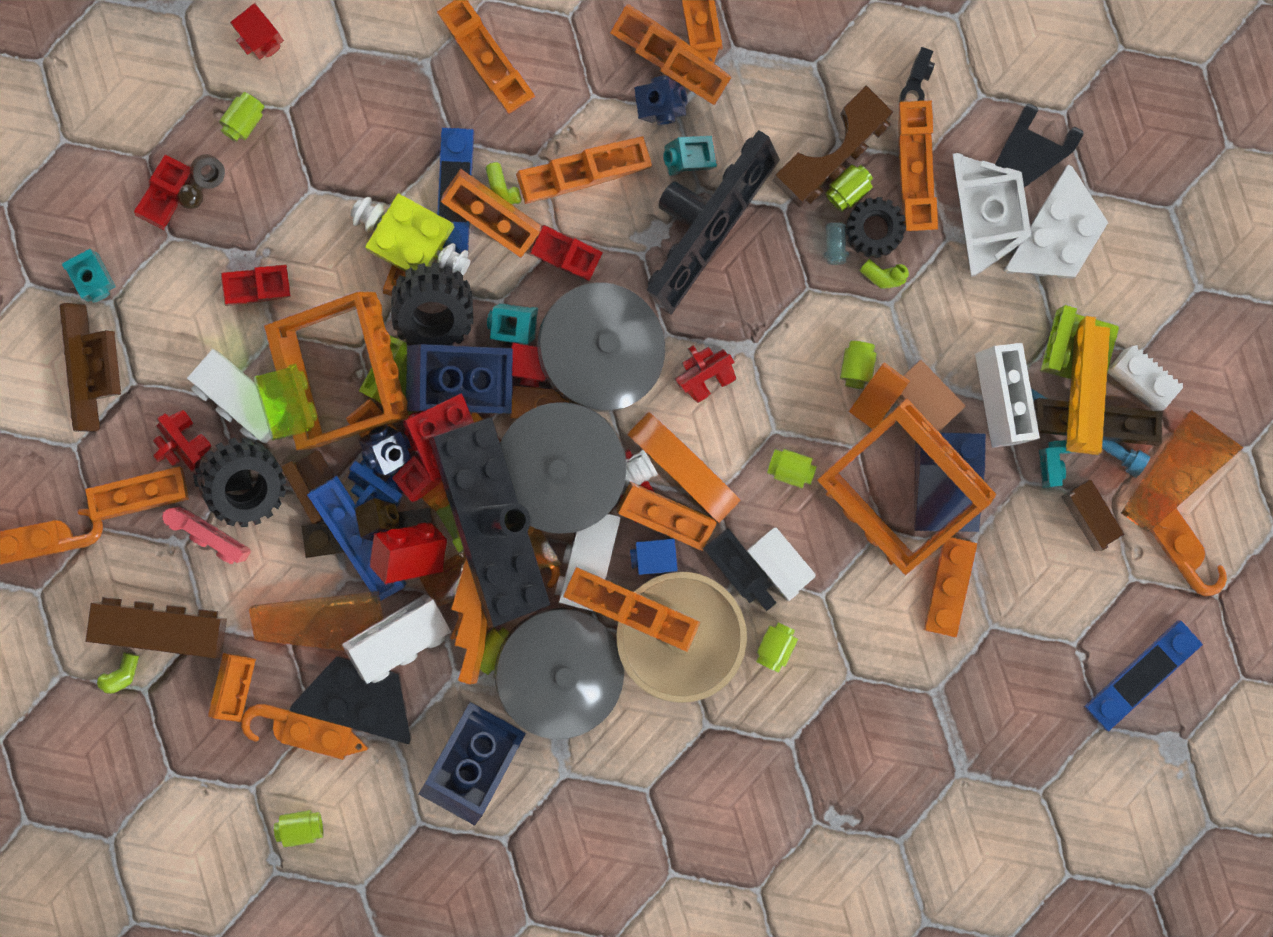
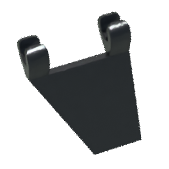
(1031, 152)

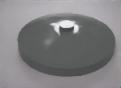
(601, 347)
(565, 466)
(559, 673)

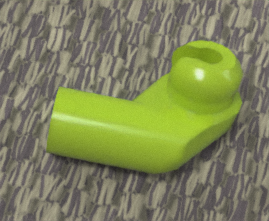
(498, 184)
(886, 277)
(120, 678)

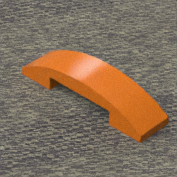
(485, 55)
(916, 165)
(684, 467)

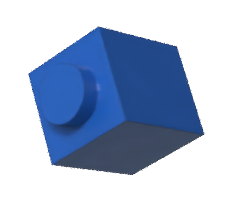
(654, 556)

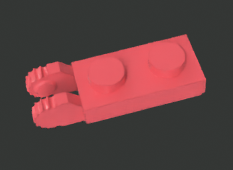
(206, 534)

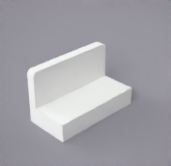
(781, 563)

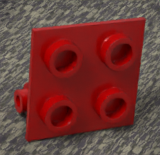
(435, 421)

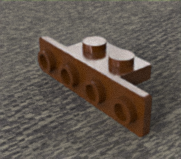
(89, 366)

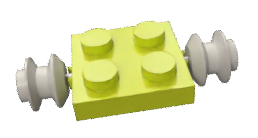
(408, 235)

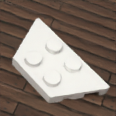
(991, 210)
(1061, 231)

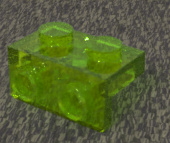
(285, 402)

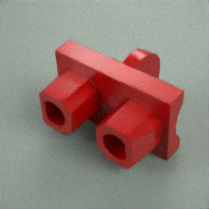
(703, 366)
(172, 430)

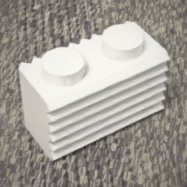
(1144, 378)

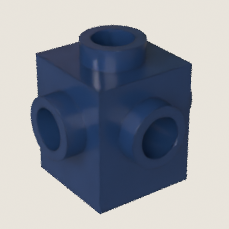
(661, 101)
(385, 450)

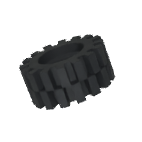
(885, 210)

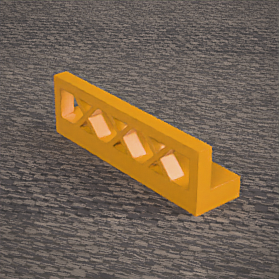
(1088, 388)

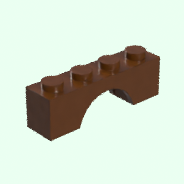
(862, 119)

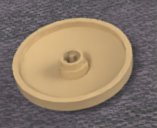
(713, 654)

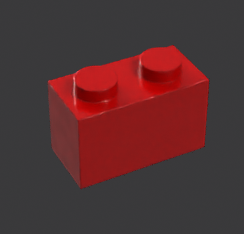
(408, 552)

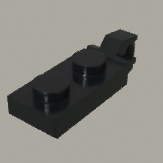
(740, 569)

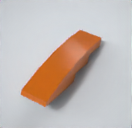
(671, 54)
(584, 169)
(631, 609)
(472, 627)

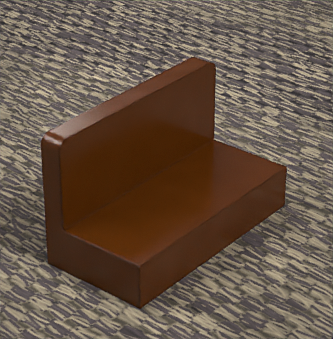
(306, 476)
(1092, 515)

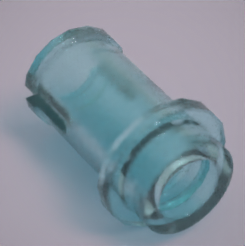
(836, 244)

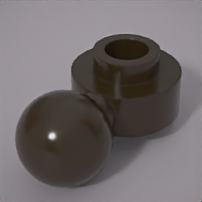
(191, 195)

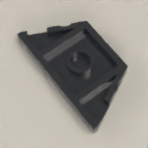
(349, 701)

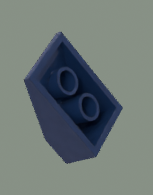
(446, 371)
(935, 494)
(472, 764)

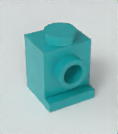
(101, 282)
(502, 329)

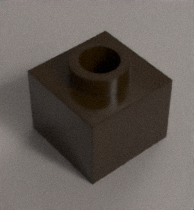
(376, 517)

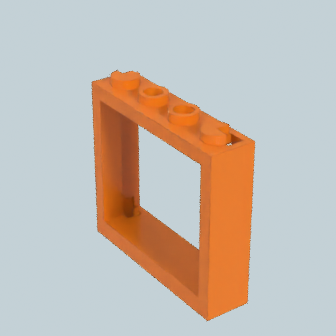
(286, 351)
(943, 455)

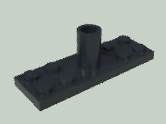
(708, 220)
(490, 521)

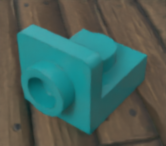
(689, 154)
(1052, 468)

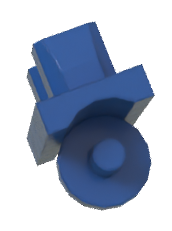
(371, 486)

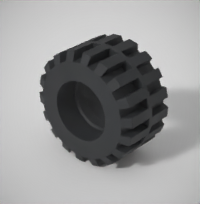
(432, 285)
(252, 504)

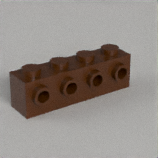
(156, 629)

